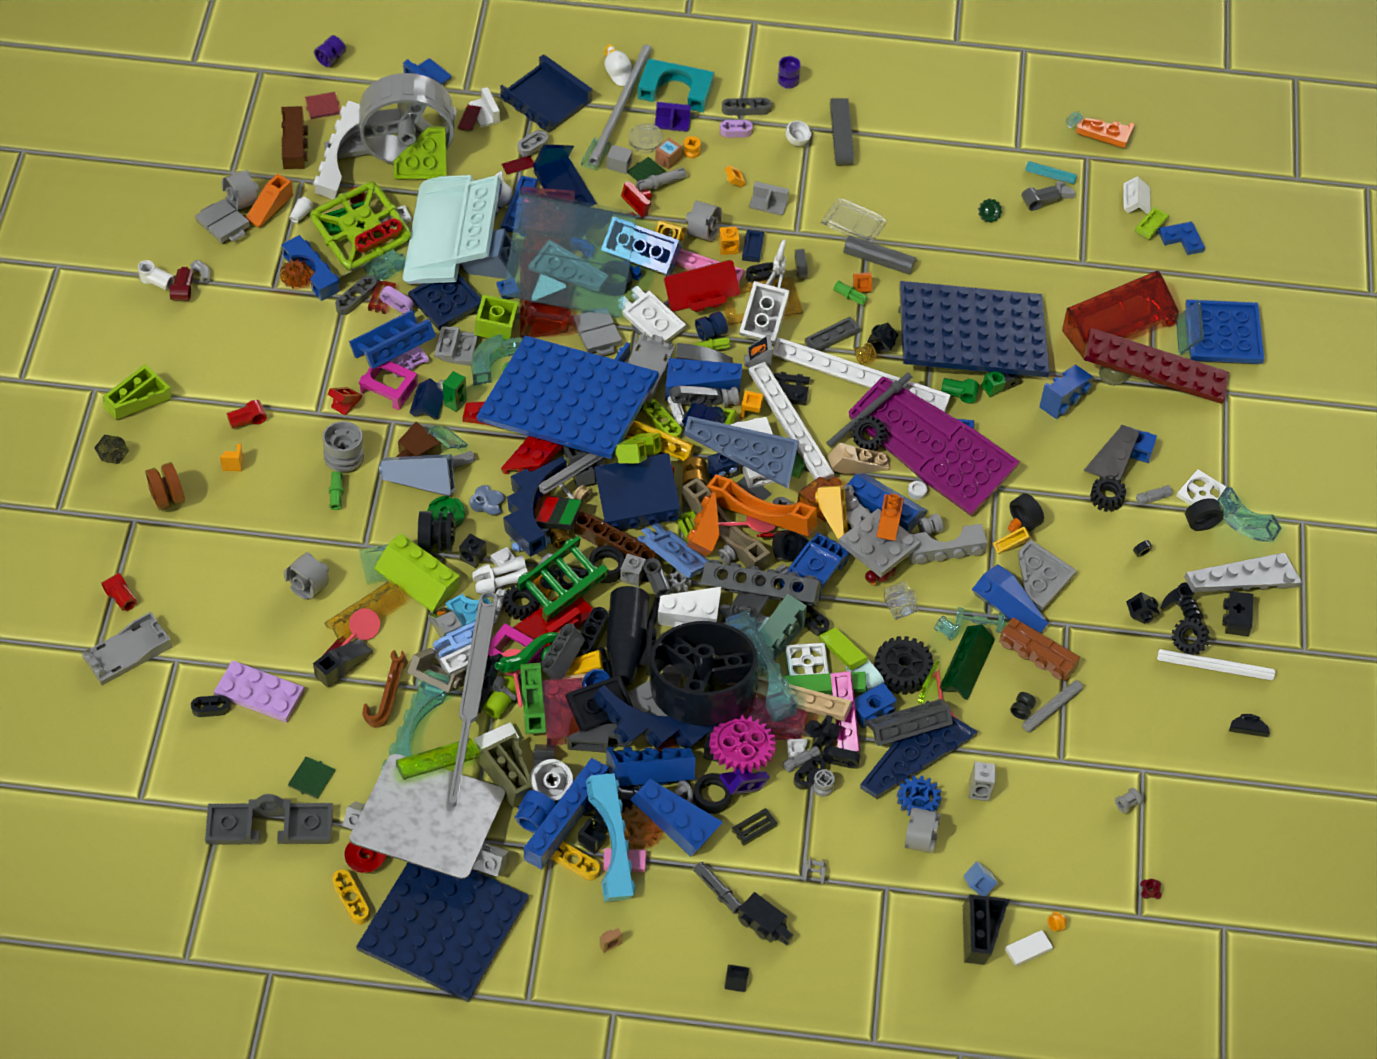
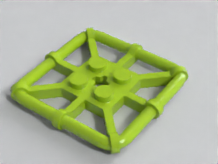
(349, 222)

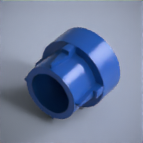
(534, 810)

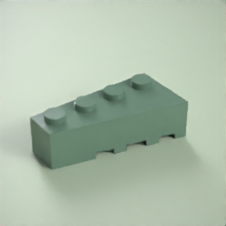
(783, 626)

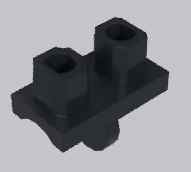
(823, 732)

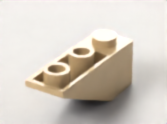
(853, 459)

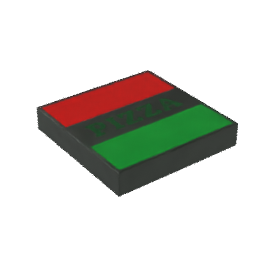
(559, 512)

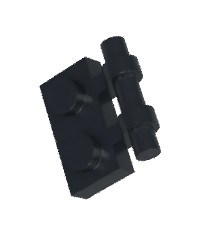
(795, 393)

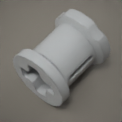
(1128, 800)

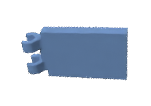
(674, 550)

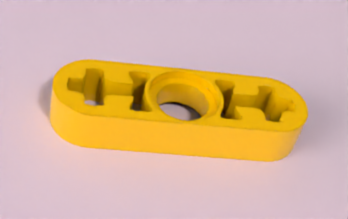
(589, 862)
(351, 888)

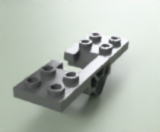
(302, 823)

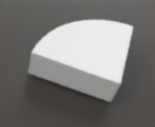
(795, 746)

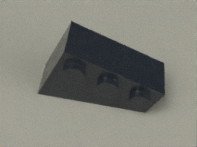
(981, 926)

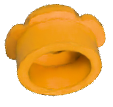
(1056, 921)

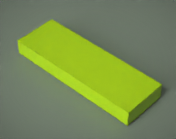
(843, 648)

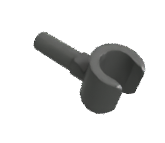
(498, 686)

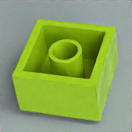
(495, 317)

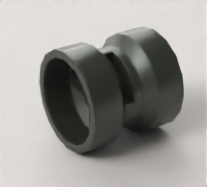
(1022, 706)

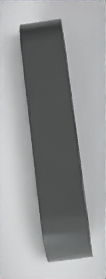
(734, 102)
(353, 302)
(684, 395)

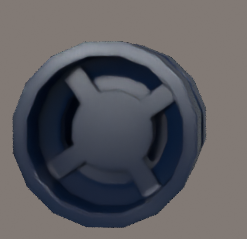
(710, 326)

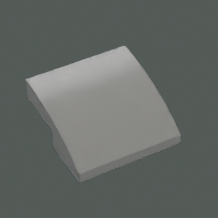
(456, 345)

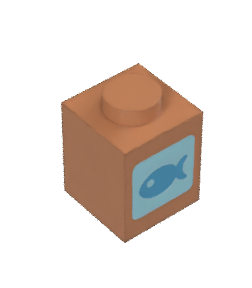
(668, 153)

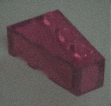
(784, 729)

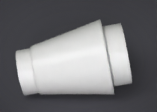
(301, 209)

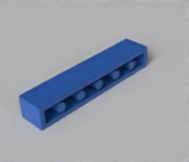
(562, 817)

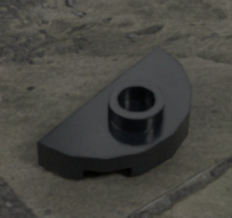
(1250, 725)

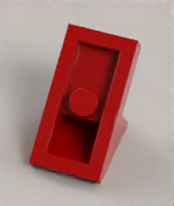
(344, 399)

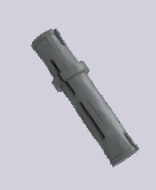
(724, 894)

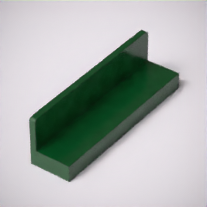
(968, 661)

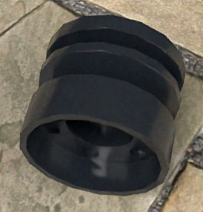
(436, 531)

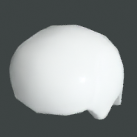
(798, 133)

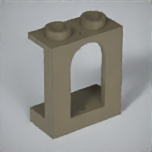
(424, 661)

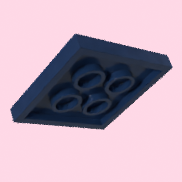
(445, 301)

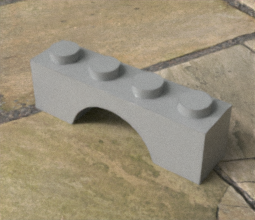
(970, 542)

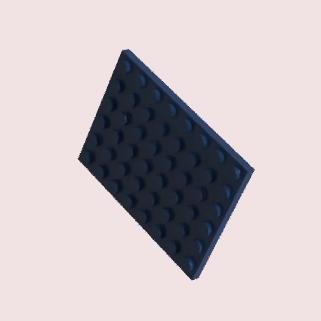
(973, 329)

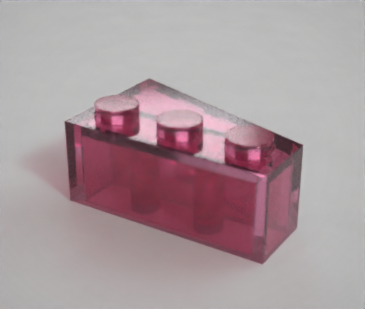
(557, 710)

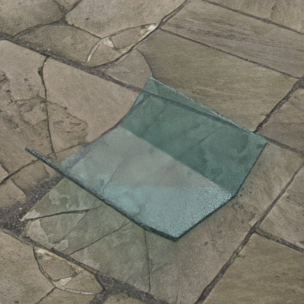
(569, 253)

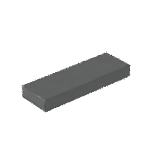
(832, 334)

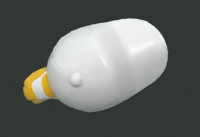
(617, 65)

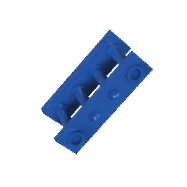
(392, 339)

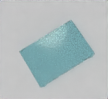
(1189, 328)

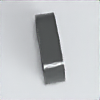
(800, 263)

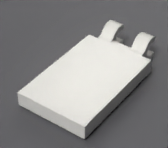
(651, 315)

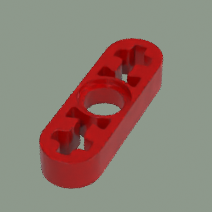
(364, 237)

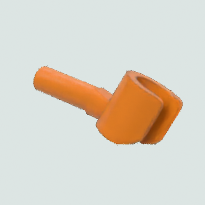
(1014, 525)

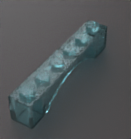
(778, 697)
(421, 703)

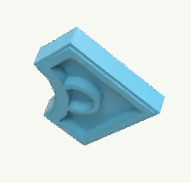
(465, 608)

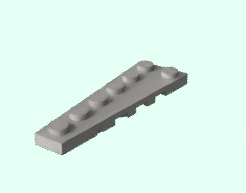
(1257, 572)

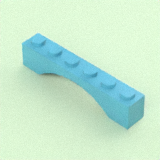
(604, 797)

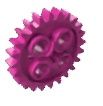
(740, 738)

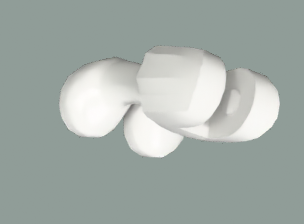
(486, 575)

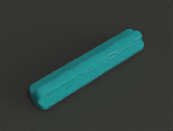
(1051, 172)

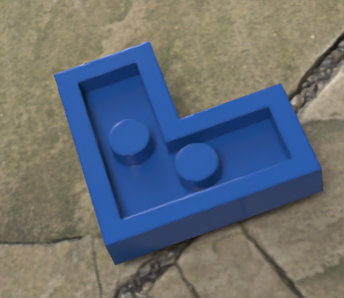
(1184, 233)

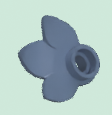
(486, 500)

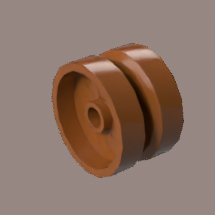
(165, 486)

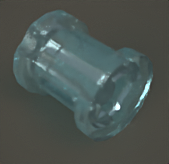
(947, 628)

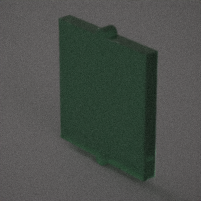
(644, 169)
(311, 777)

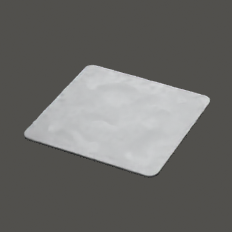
(419, 825)

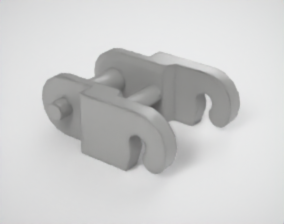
(818, 863)

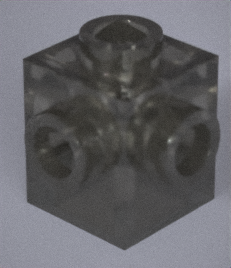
(111, 449)

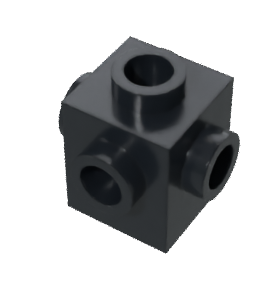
(883, 337)
(1143, 608)

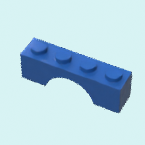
(323, 281)

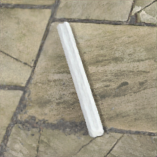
(1216, 664)

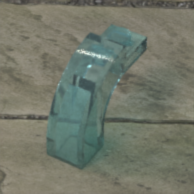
(487, 353)
(1246, 522)

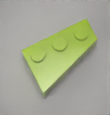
(136, 393)

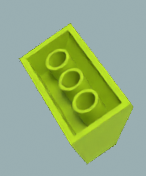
(417, 573)

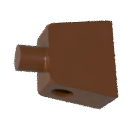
(418, 442)

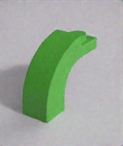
(532, 698)

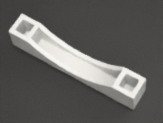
(330, 176)

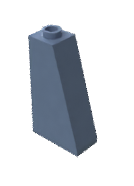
(422, 472)

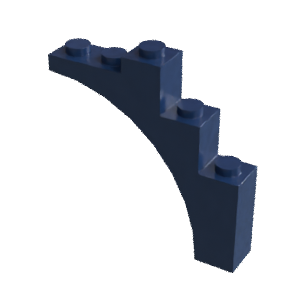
(522, 504)
(657, 729)

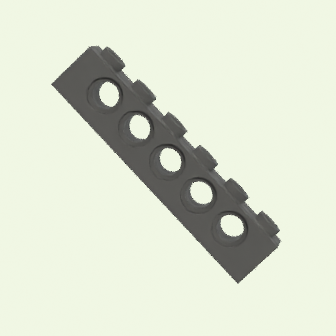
(713, 570)

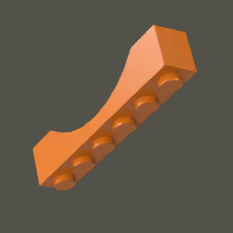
(793, 517)

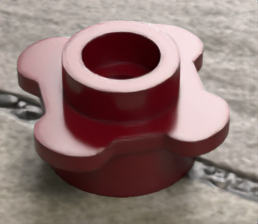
(1150, 883)

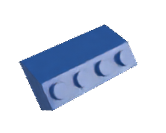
(871, 496)

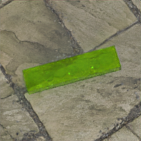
(434, 759)

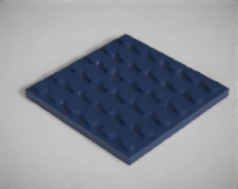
(443, 927)

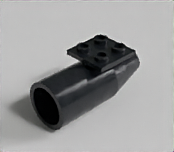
(627, 633)

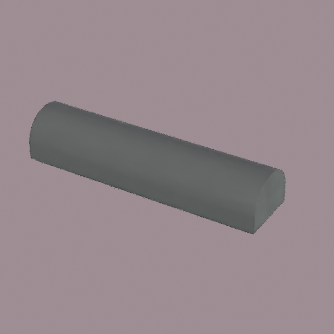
(879, 254)

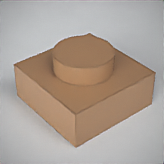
(610, 939)

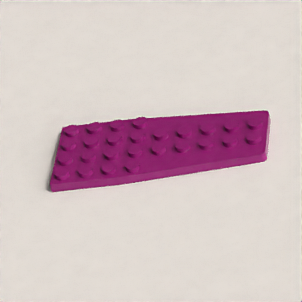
(938, 447)

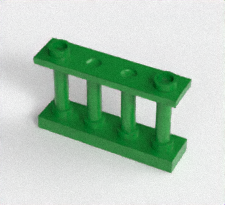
(565, 596)

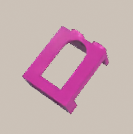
(397, 396)
(502, 638)

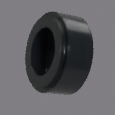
(1143, 548)

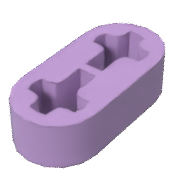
(736, 128)
(396, 299)

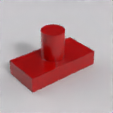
(637, 200)

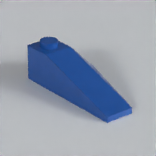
(1006, 595)

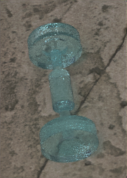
(980, 619)

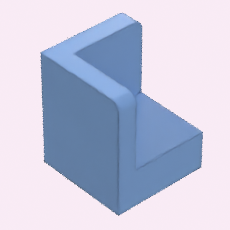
(980, 879)

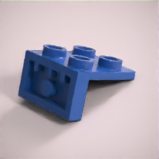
(429, 69)

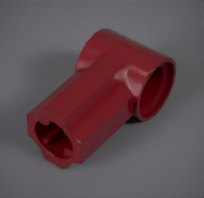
(182, 286)

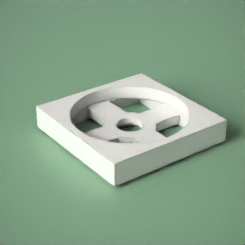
(1210, 483)
(821, 660)

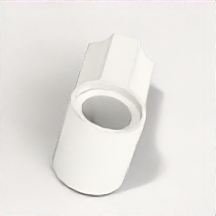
(150, 274)

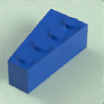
(702, 374)
(640, 766)
(676, 816)

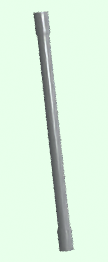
(598, 150)

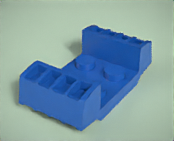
(819, 559)

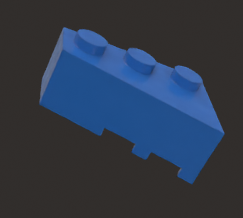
(1065, 391)

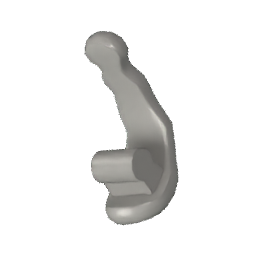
(685, 791)

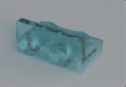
(385, 265)

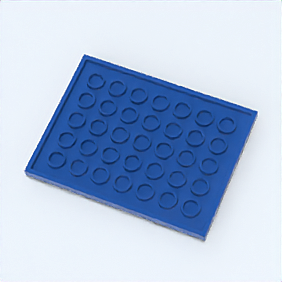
(568, 396)

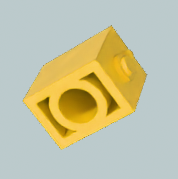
(664, 227)

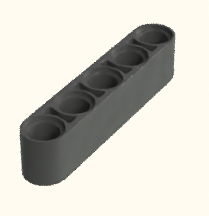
(841, 131)

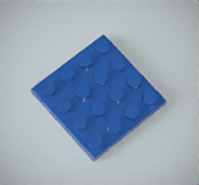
(1229, 332)

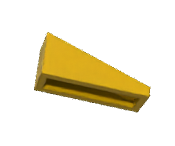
(1012, 540)

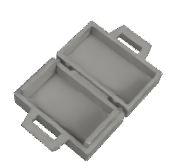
(223, 221)
(597, 332)

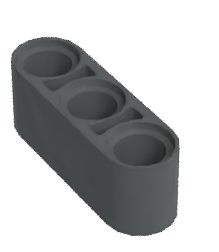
(562, 652)

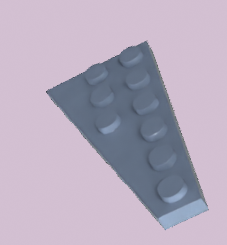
(759, 451)

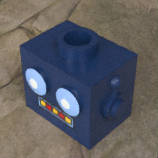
(722, 466)

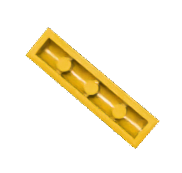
(670, 444)

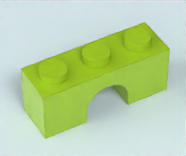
(638, 447)

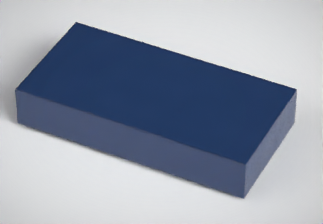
(753, 246)

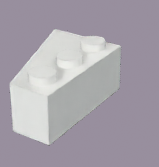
(689, 606)

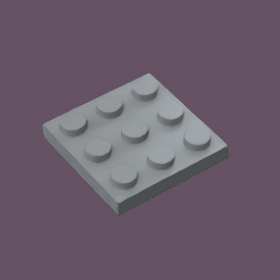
(875, 552)

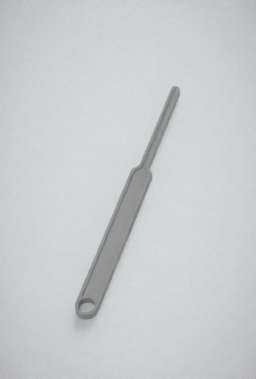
(473, 683)

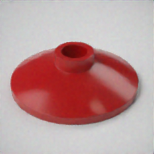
(353, 857)

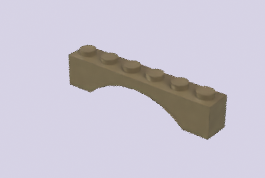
(747, 549)

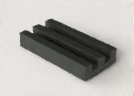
(741, 835)

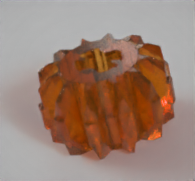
(295, 273)

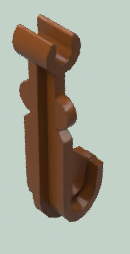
(389, 694)

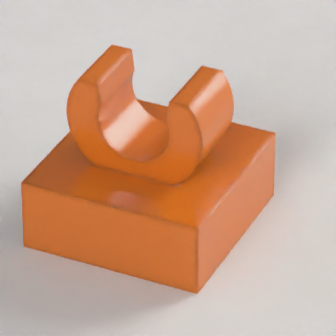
(862, 282)

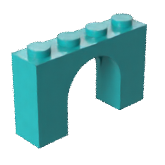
(660, 72)

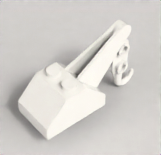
(767, 304)

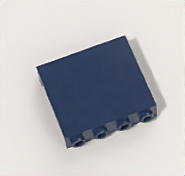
(547, 94)
(638, 493)

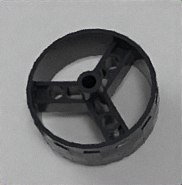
(691, 651)

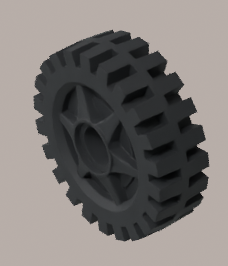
(906, 652)

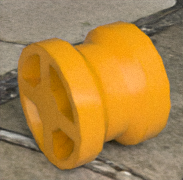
(692, 147)

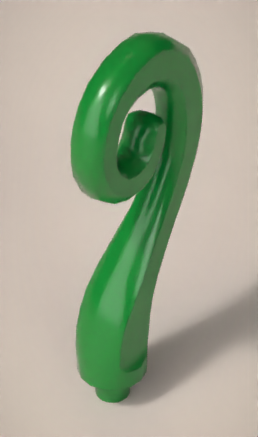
(512, 663)

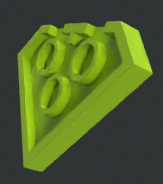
(424, 157)

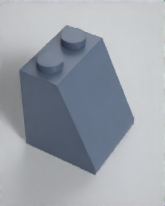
(497, 262)

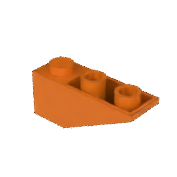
(270, 200)
(890, 517)
(706, 531)

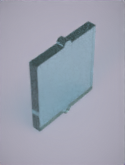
(446, 437)

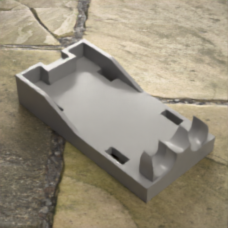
(652, 356)
(128, 649)

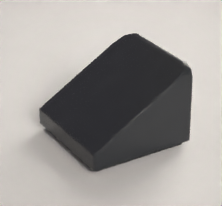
(736, 978)

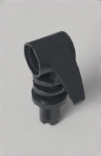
(1186, 603)

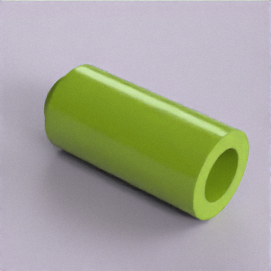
(498, 700)

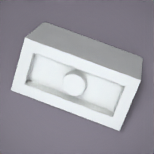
(489, 112)
(1136, 195)

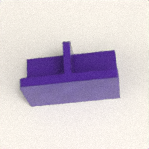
(673, 116)
(744, 783)

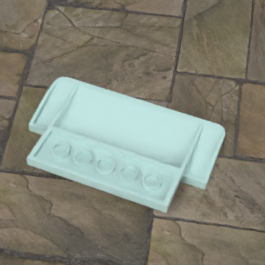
(450, 227)

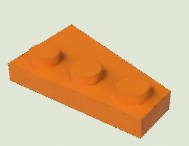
(1105, 132)

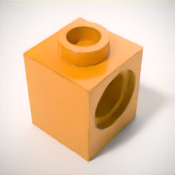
(728, 240)

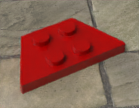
(531, 455)

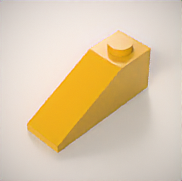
(833, 506)

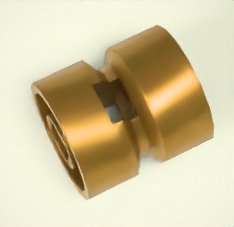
(693, 468)

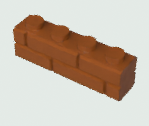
(1039, 649)

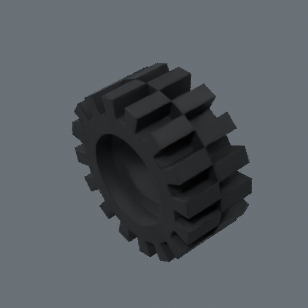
(862, 425)
(1109, 485)
(516, 610)
(1180, 631)

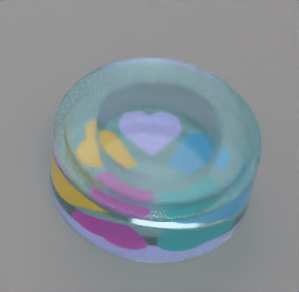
(1074, 119)

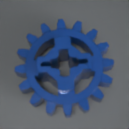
(919, 795)

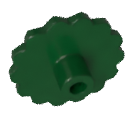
(990, 210)

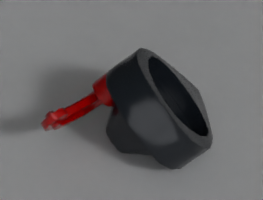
(786, 544)

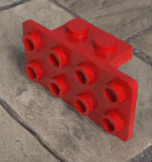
(702, 287)
(535, 624)

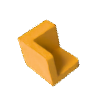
(751, 402)
(232, 460)

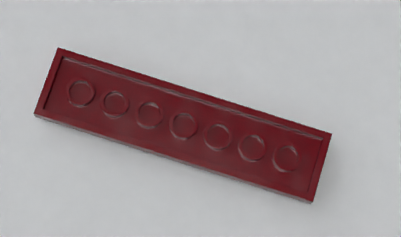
(1156, 365)

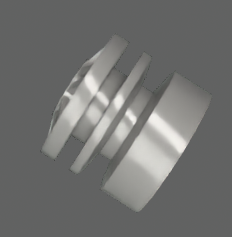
(343, 446)

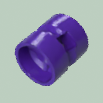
(330, 51)
(789, 72)

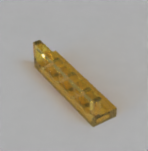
(380, 601)

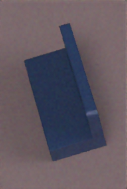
(427, 399)

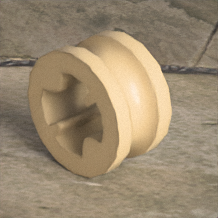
(582, 493)

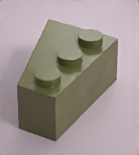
(507, 769)

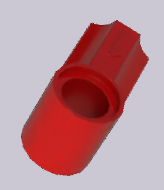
(251, 413)
(117, 589)

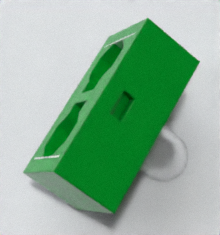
(453, 391)

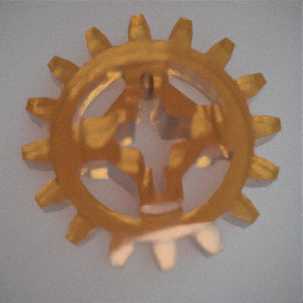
(646, 827)

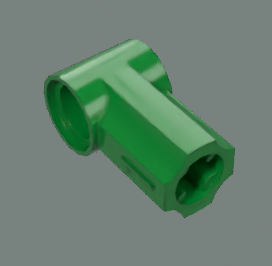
(966, 389)

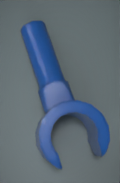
(635, 272)

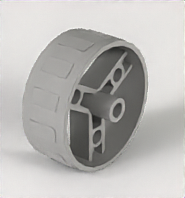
(412, 96)

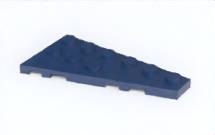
(913, 754)

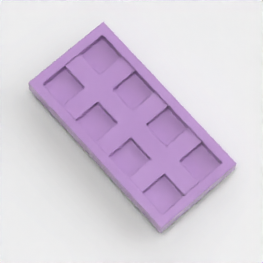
(259, 691)

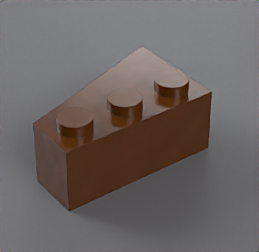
(294, 138)

